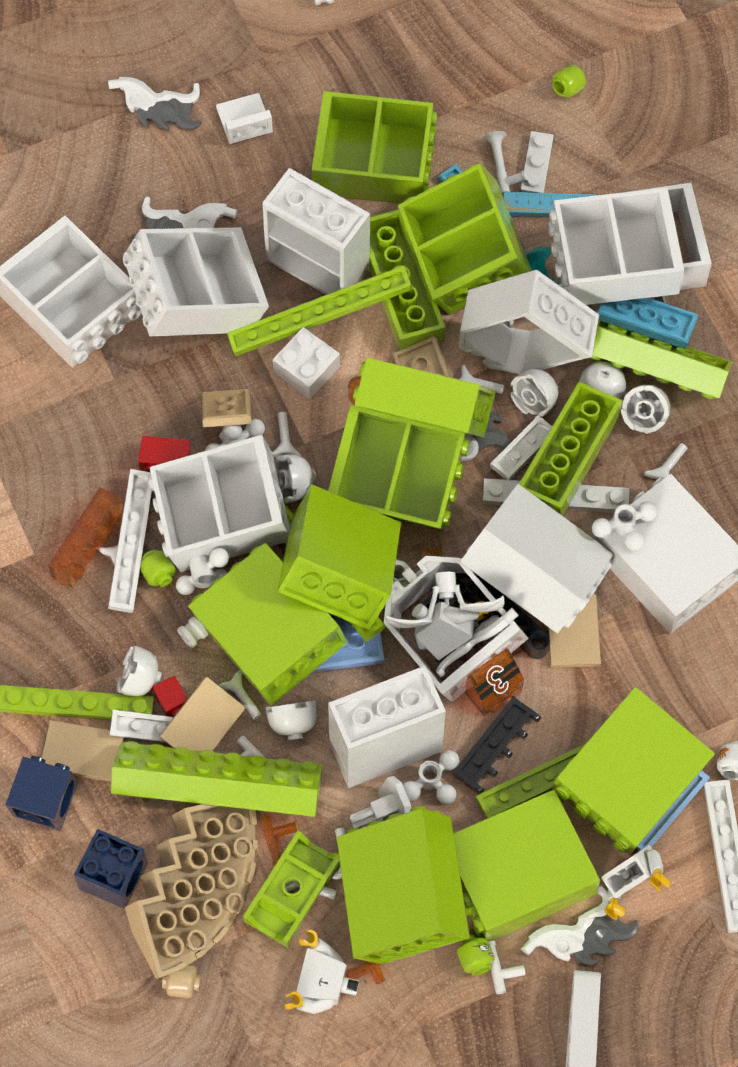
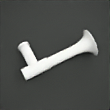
(495, 139)

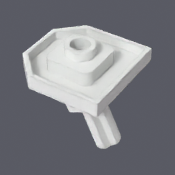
(392, 801)

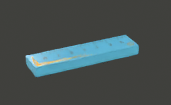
(534, 204)

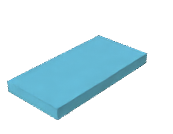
(651, 319)

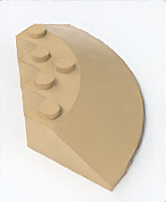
(197, 887)

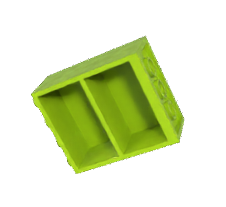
(374, 147)
(463, 236)
(424, 397)
(399, 467)
(340, 557)
(265, 631)
(632, 771)
(522, 867)
(402, 886)

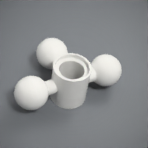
(234, 433)
(634, 540)
(202, 571)
(445, 793)

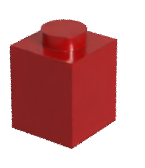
(169, 696)

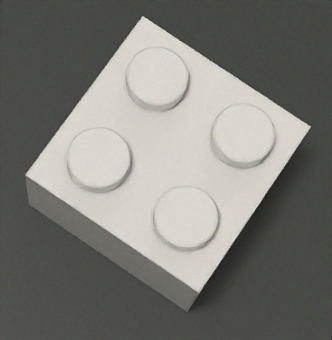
(306, 363)

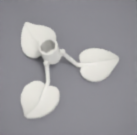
(446, 588)

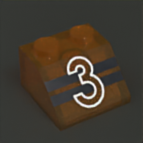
(494, 683)

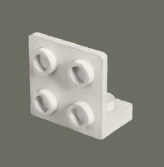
(244, 118)

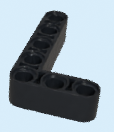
(470, 592)

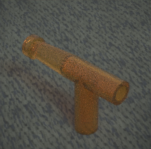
(271, 834)
(366, 968)

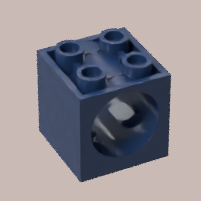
(42, 792)
(111, 868)

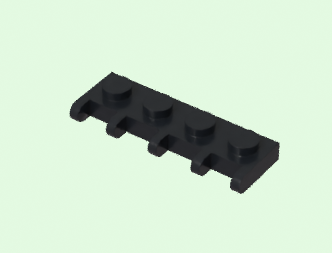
(494, 743)

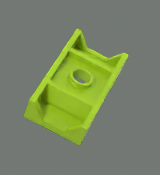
(280, 912)

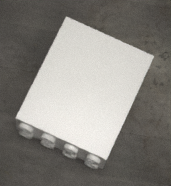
(316, 234)
(616, 246)
(194, 280)
(68, 291)
(219, 501)
(683, 558)
(539, 559)
(386, 726)

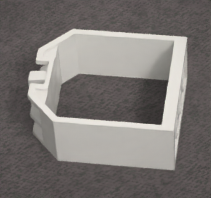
(684, 202)
(564, 324)
(419, 584)

